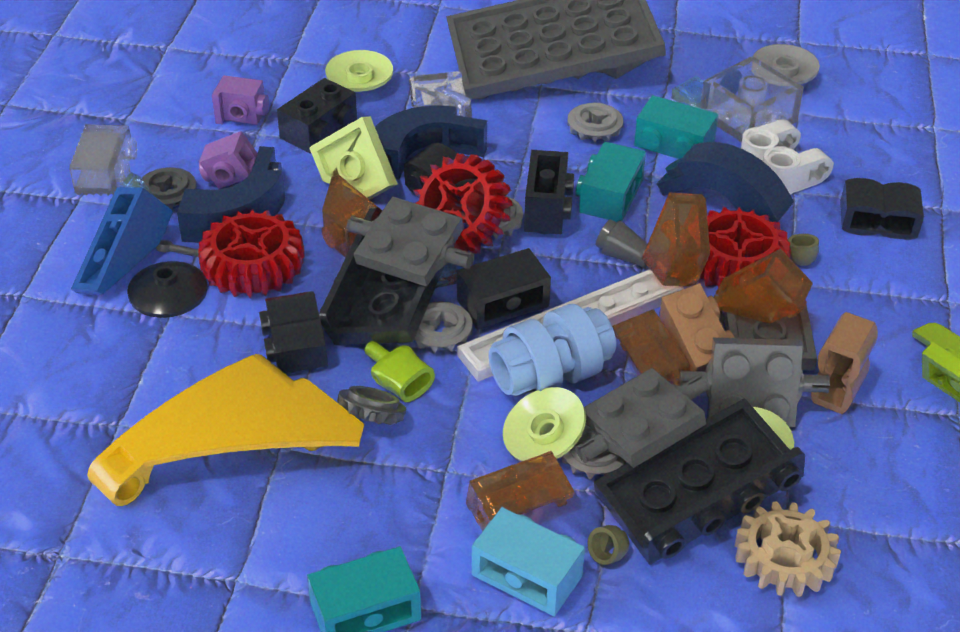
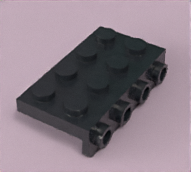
(373, 304)
(700, 481)

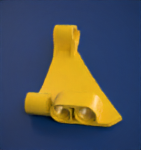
(229, 411)

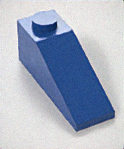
(125, 236)

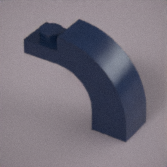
(416, 128)
(734, 174)
(259, 191)

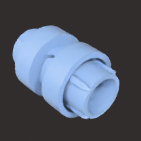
(539, 356)

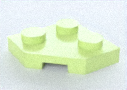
(357, 157)

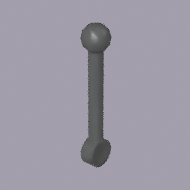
(167, 246)

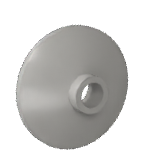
(790, 61)

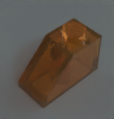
(339, 205)
(679, 241)
(765, 289)

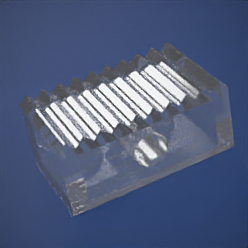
(102, 159)

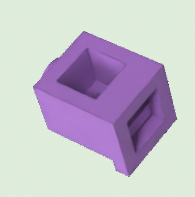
(239, 100)
(227, 160)

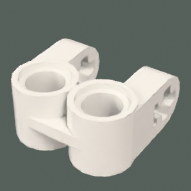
(775, 146)

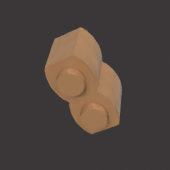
(845, 361)

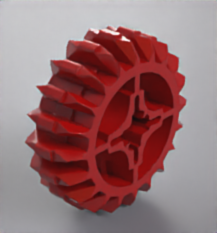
(486, 192)
(738, 241)
(251, 253)

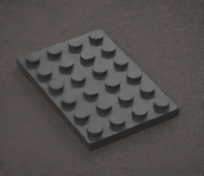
(549, 41)

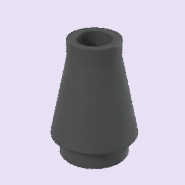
(621, 243)

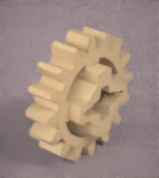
(787, 549)

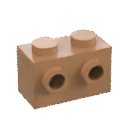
(693, 323)

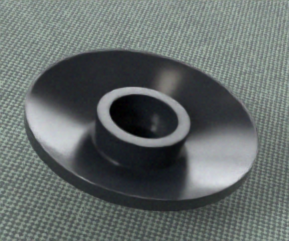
(167, 289)

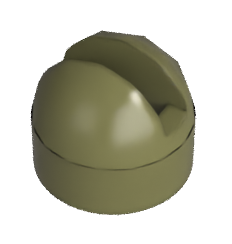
(803, 248)
(603, 540)

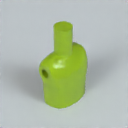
(400, 371)

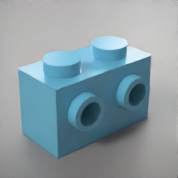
(528, 561)

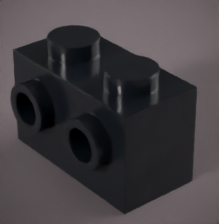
(316, 114)
(547, 191)
(503, 288)

